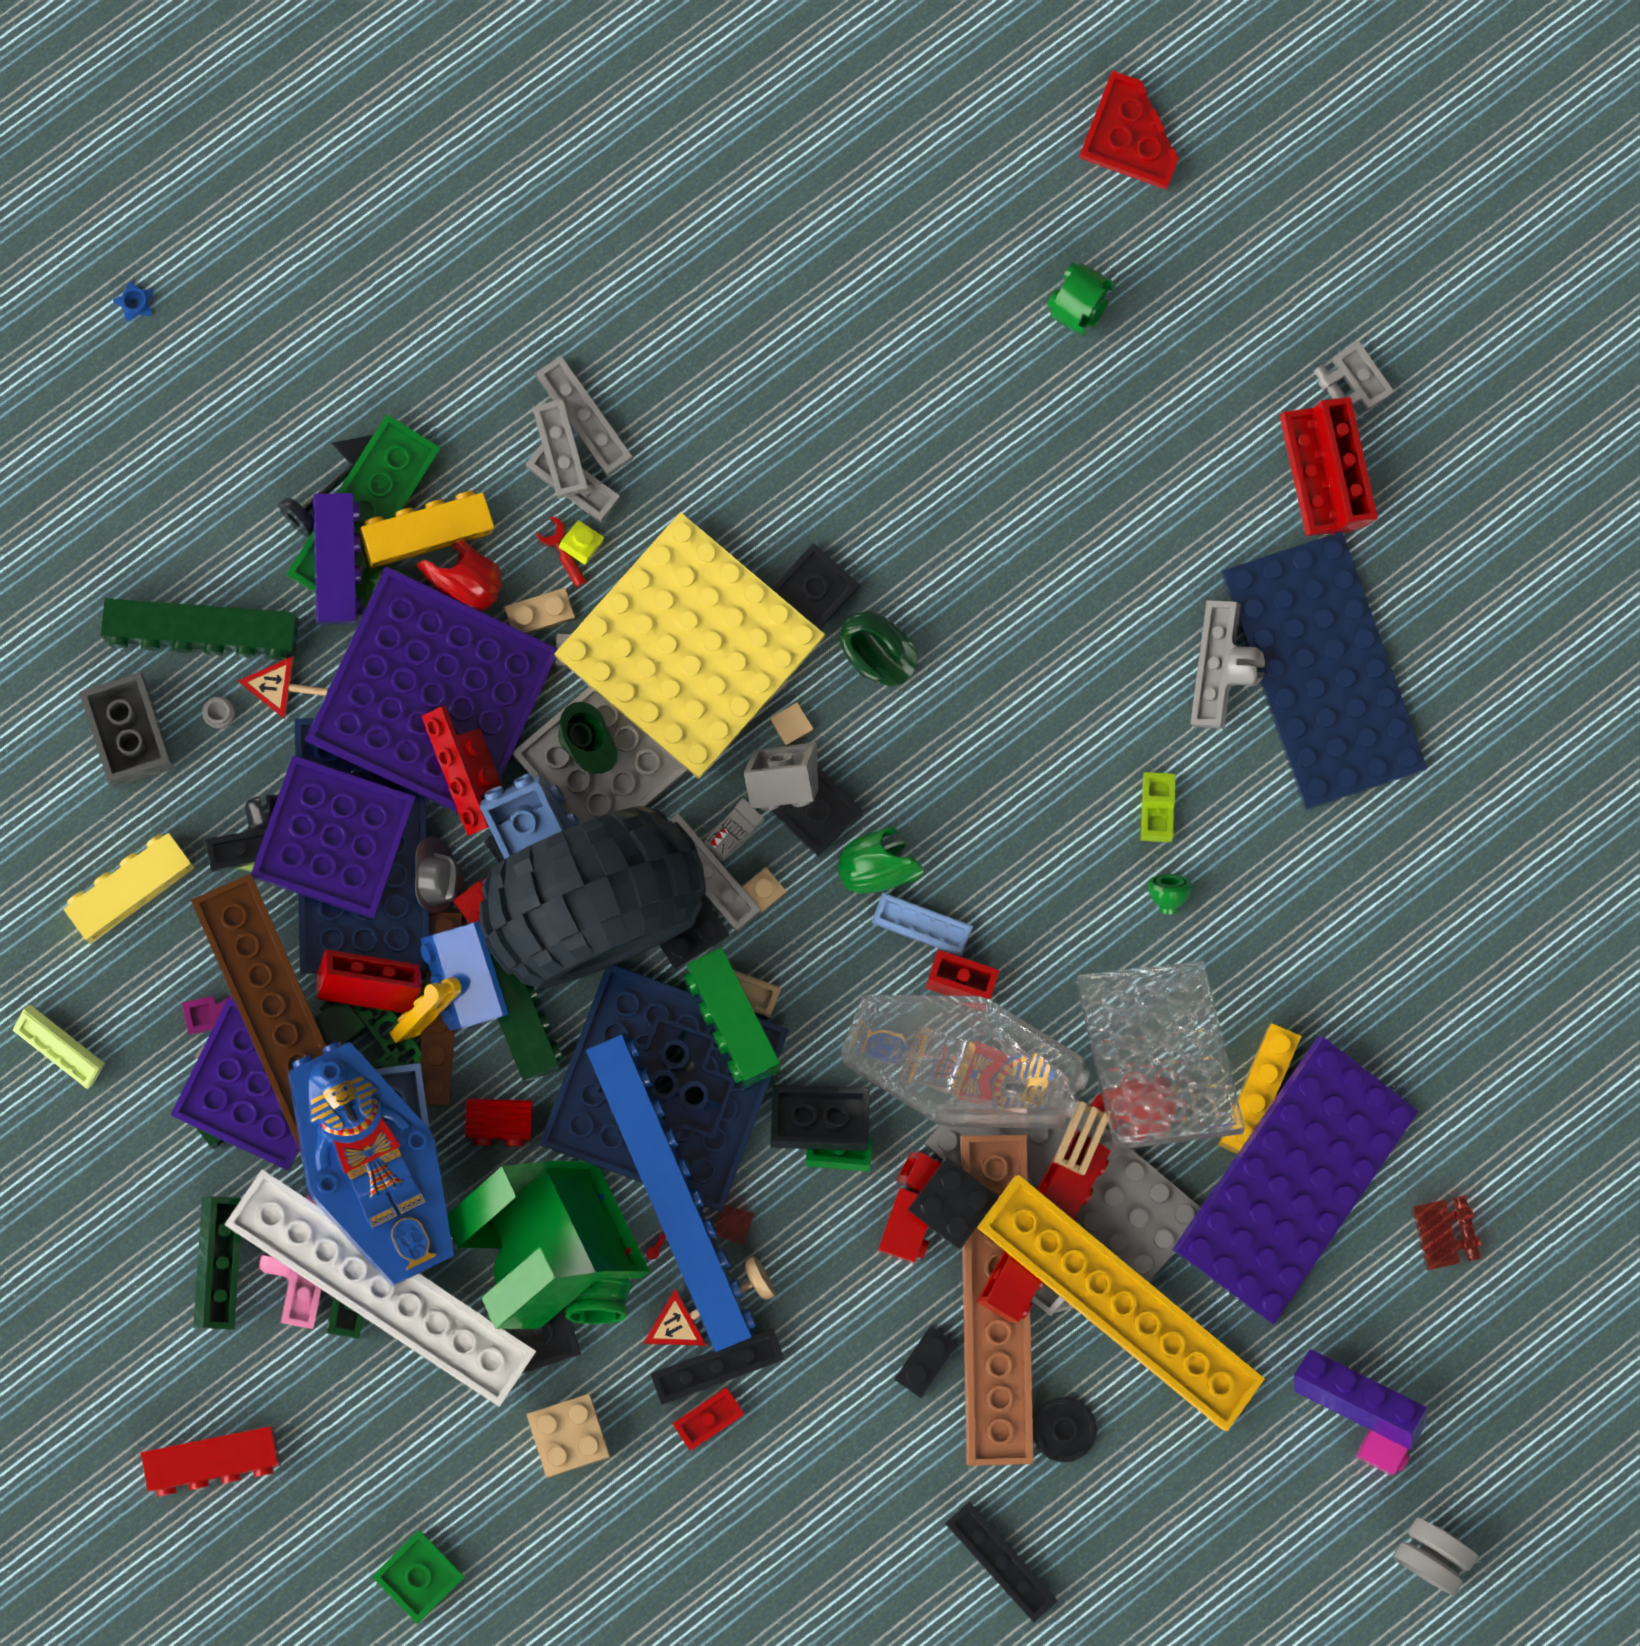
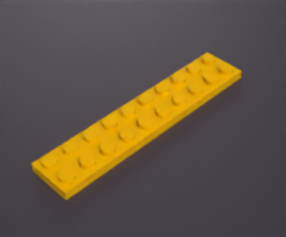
(1121, 1303)

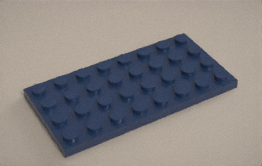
(1324, 671)
(399, 916)

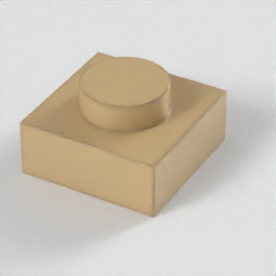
(764, 889)

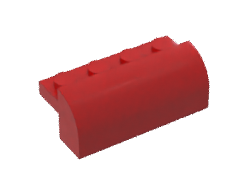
(1328, 467)

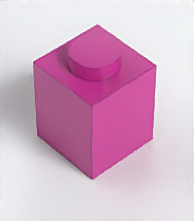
(1383, 1453)

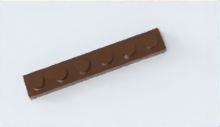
(436, 1039)

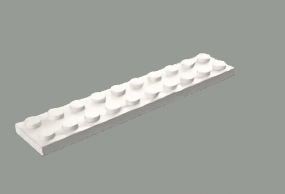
(410, 1311)

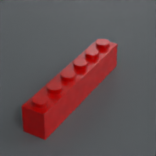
(1010, 1283)

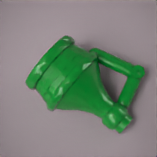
(601, 1302)

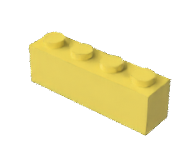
(128, 888)

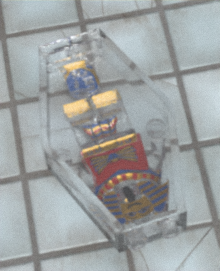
(964, 1061)

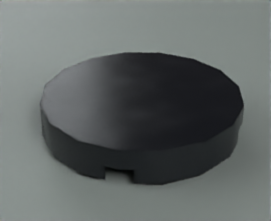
(1064, 1429)

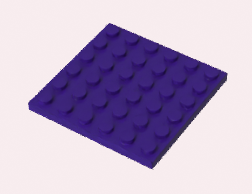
(416, 656)

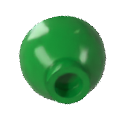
(1169, 892)

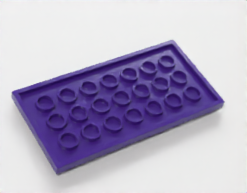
(1295, 1180)

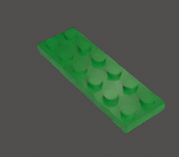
(379, 482)

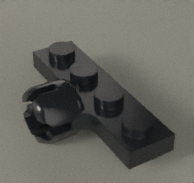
(241, 848)

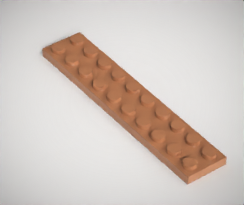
(994, 1349)

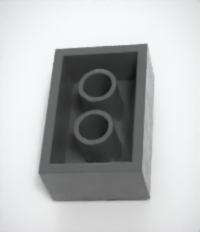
(126, 730)

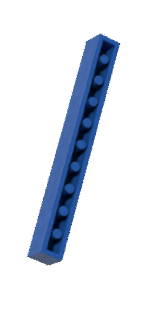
(671, 1192)

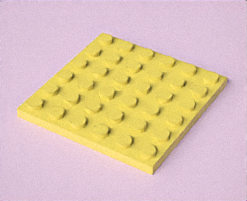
(689, 645)

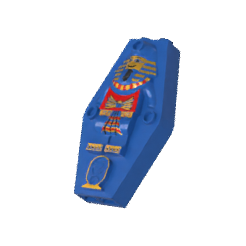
(370, 1163)

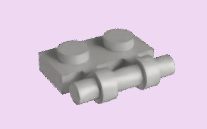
(1360, 374)

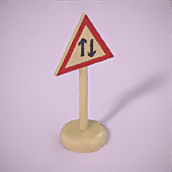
(273, 686)
(676, 1324)

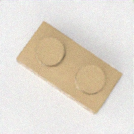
(540, 612)

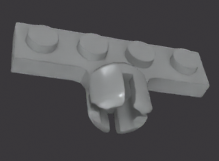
(1222, 664)

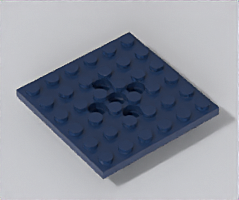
(659, 1018)

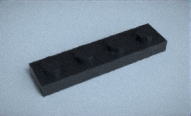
(717, 1367)
(1001, 1562)

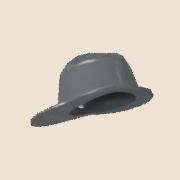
(437, 875)

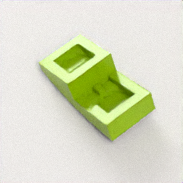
(1157, 807)

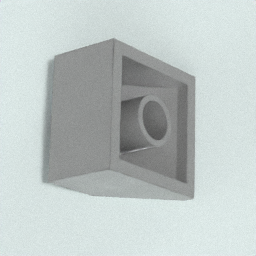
(782, 776)

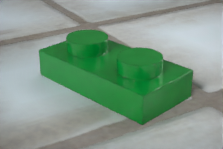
(840, 1159)

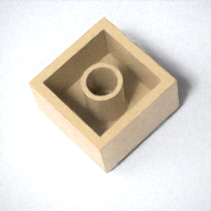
(568, 1435)

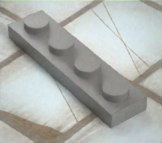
(584, 416)
(721, 887)

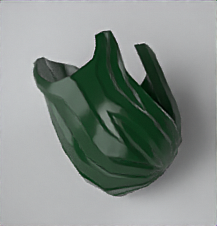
(878, 648)

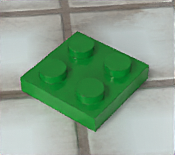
(418, 1577)

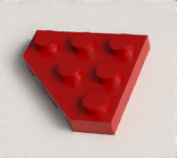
(1129, 134)

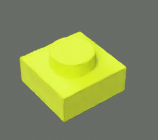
(581, 542)

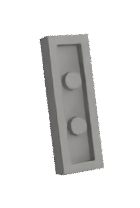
(560, 448)
(596, 501)

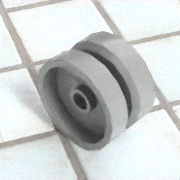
(1437, 1552)

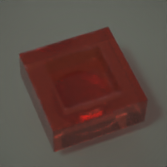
(734, 1224)

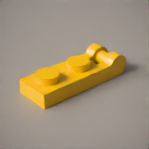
(426, 1009)

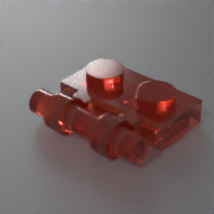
(1437, 1236)

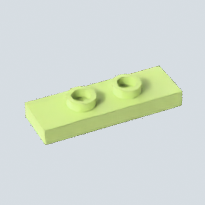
(58, 1046)

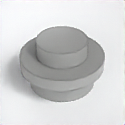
(218, 712)

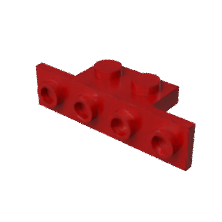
(465, 766)

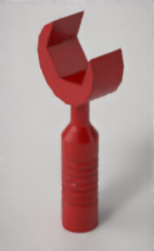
(566, 559)

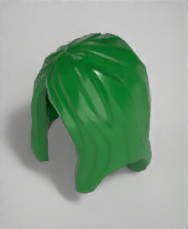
(872, 868)

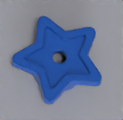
(134, 293)

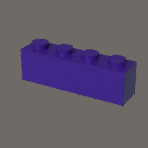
(335, 559)
(1360, 1399)

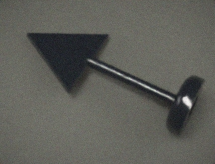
(298, 515)

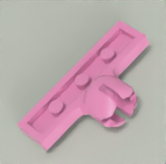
(301, 1295)

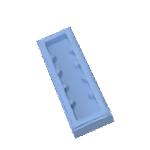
(922, 924)

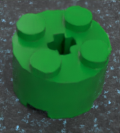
(1081, 298)

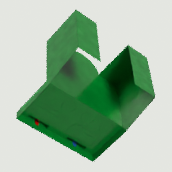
(554, 1237)

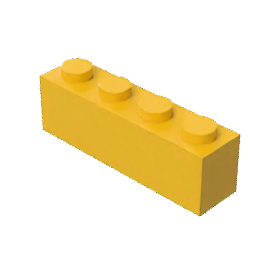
(425, 529)
(1263, 1081)

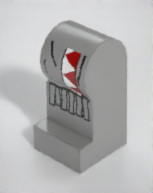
(734, 830)

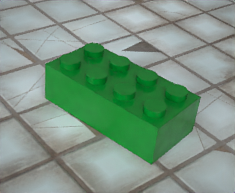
(735, 1022)

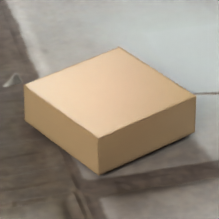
(791, 724)

